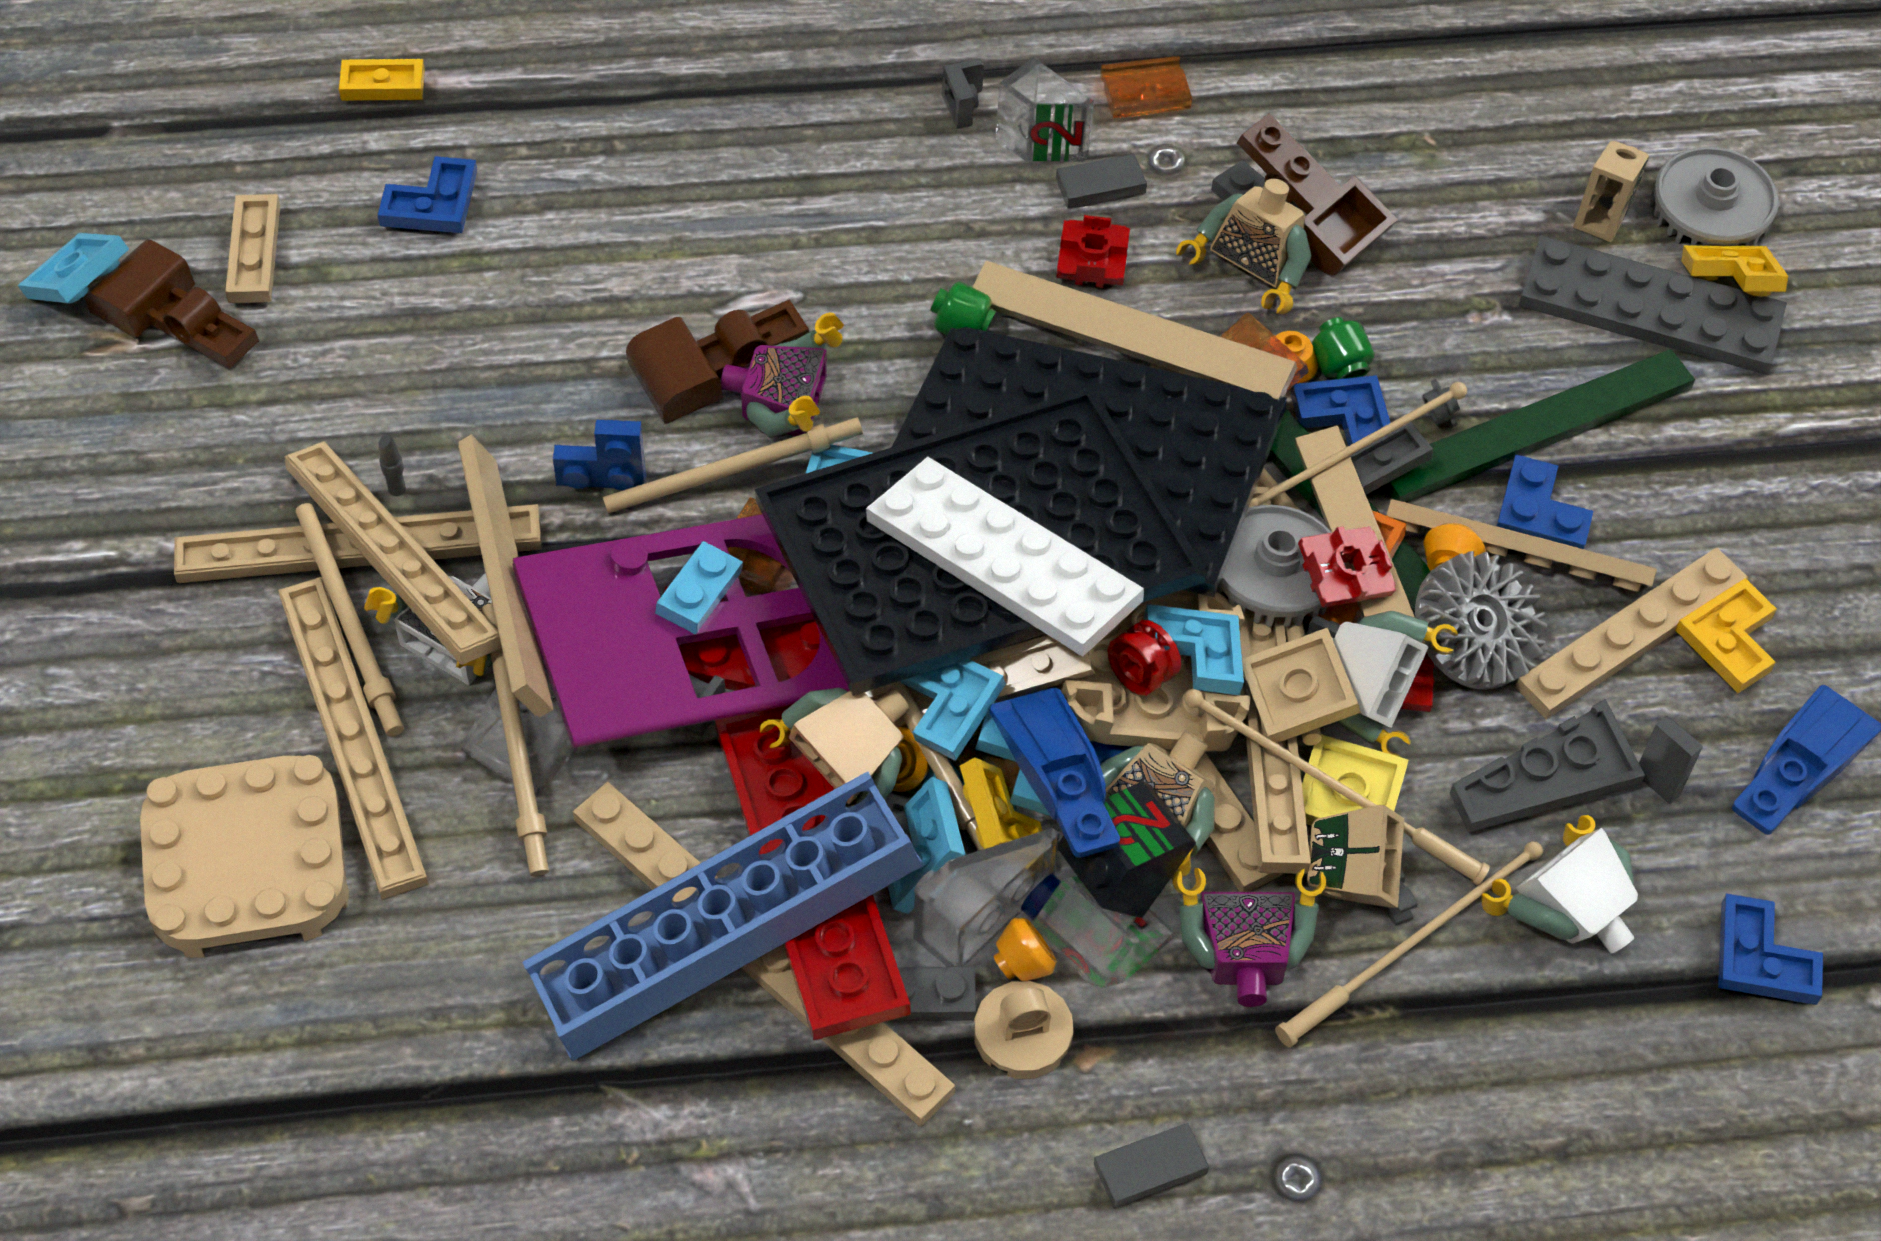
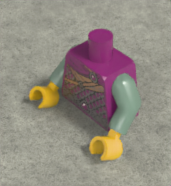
(785, 380)
(1247, 935)

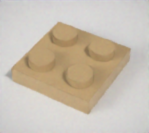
(1299, 686)

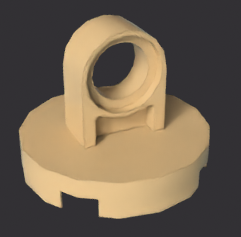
(1023, 1029)

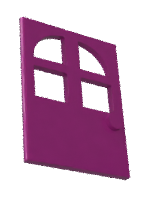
(621, 663)

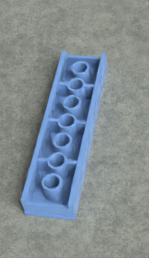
(725, 918)

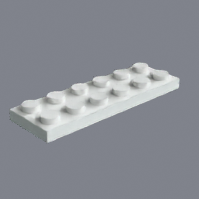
(1005, 556)

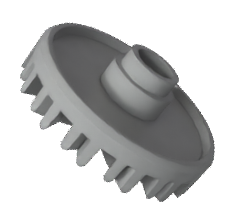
(1715, 198)
(1267, 565)
(1491, 619)

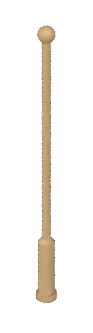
(1457, 391)
(1420, 837)
(1339, 995)

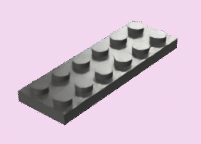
(1653, 304)

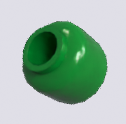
(962, 308)
(1343, 349)

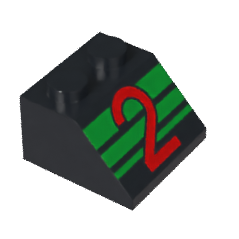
(1145, 859)

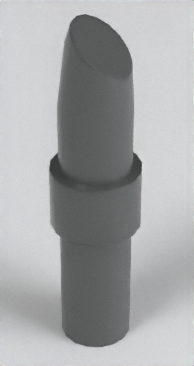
(391, 465)

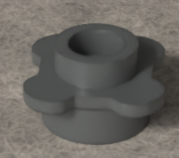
(1445, 411)

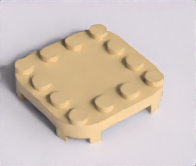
(1123, 718)
(242, 853)

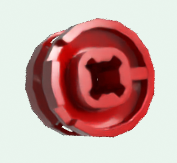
(1141, 659)

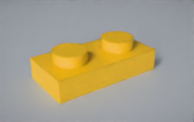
(381, 79)

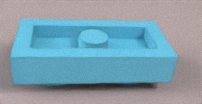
(699, 587)

